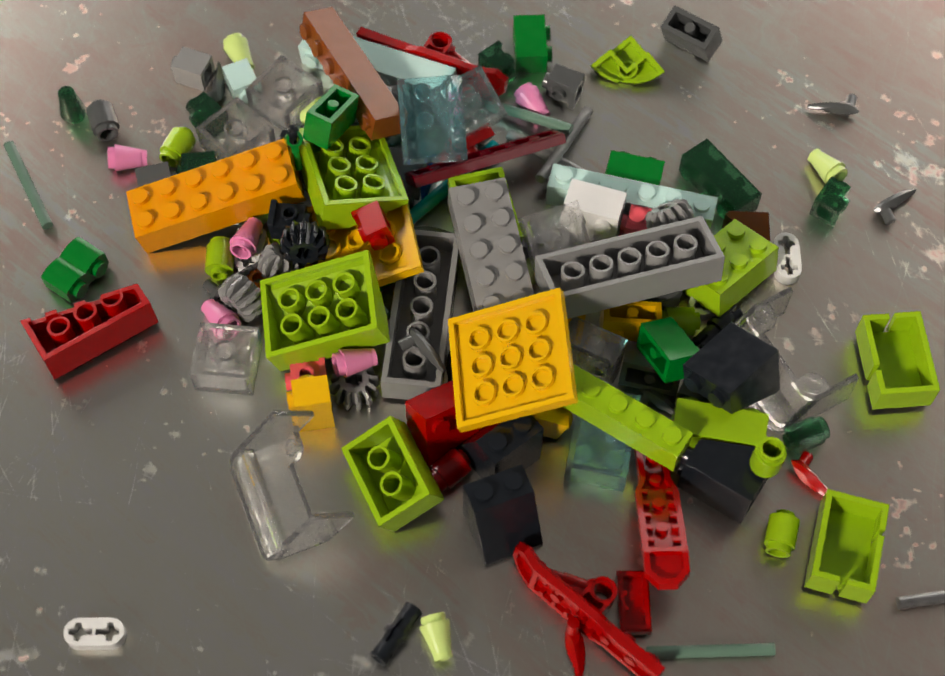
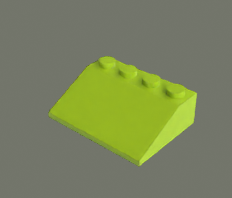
(350, 177)
(323, 310)

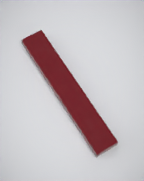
(485, 158)

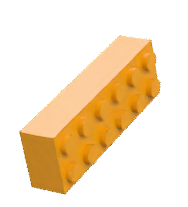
(214, 196)

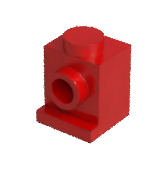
(373, 226)

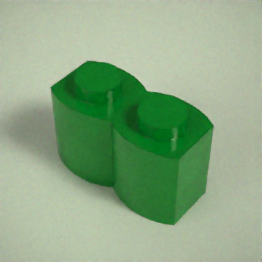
(75, 270)

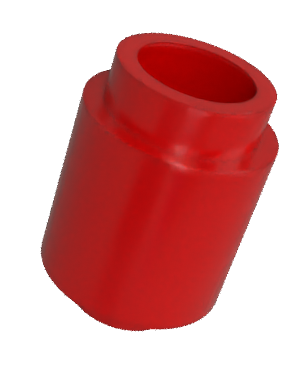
(450, 468)

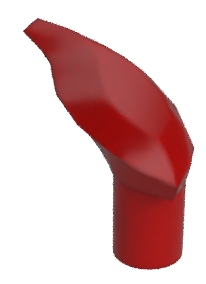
(805, 474)
(575, 645)

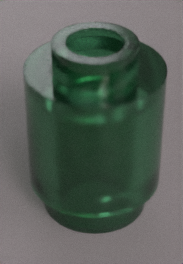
(806, 434)

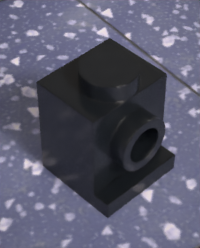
(283, 214)

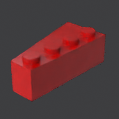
(89, 328)
(433, 422)

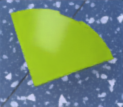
(628, 64)

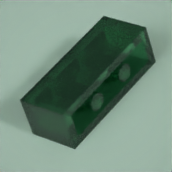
(718, 178)

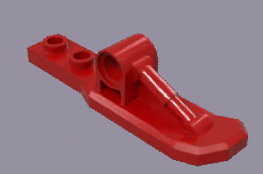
(438, 49)
(660, 525)
(576, 598)

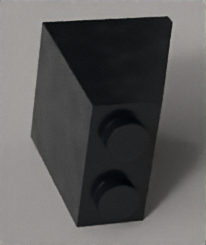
(734, 369)
(504, 446)
(721, 477)
(501, 514)

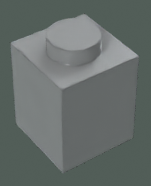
(193, 68)

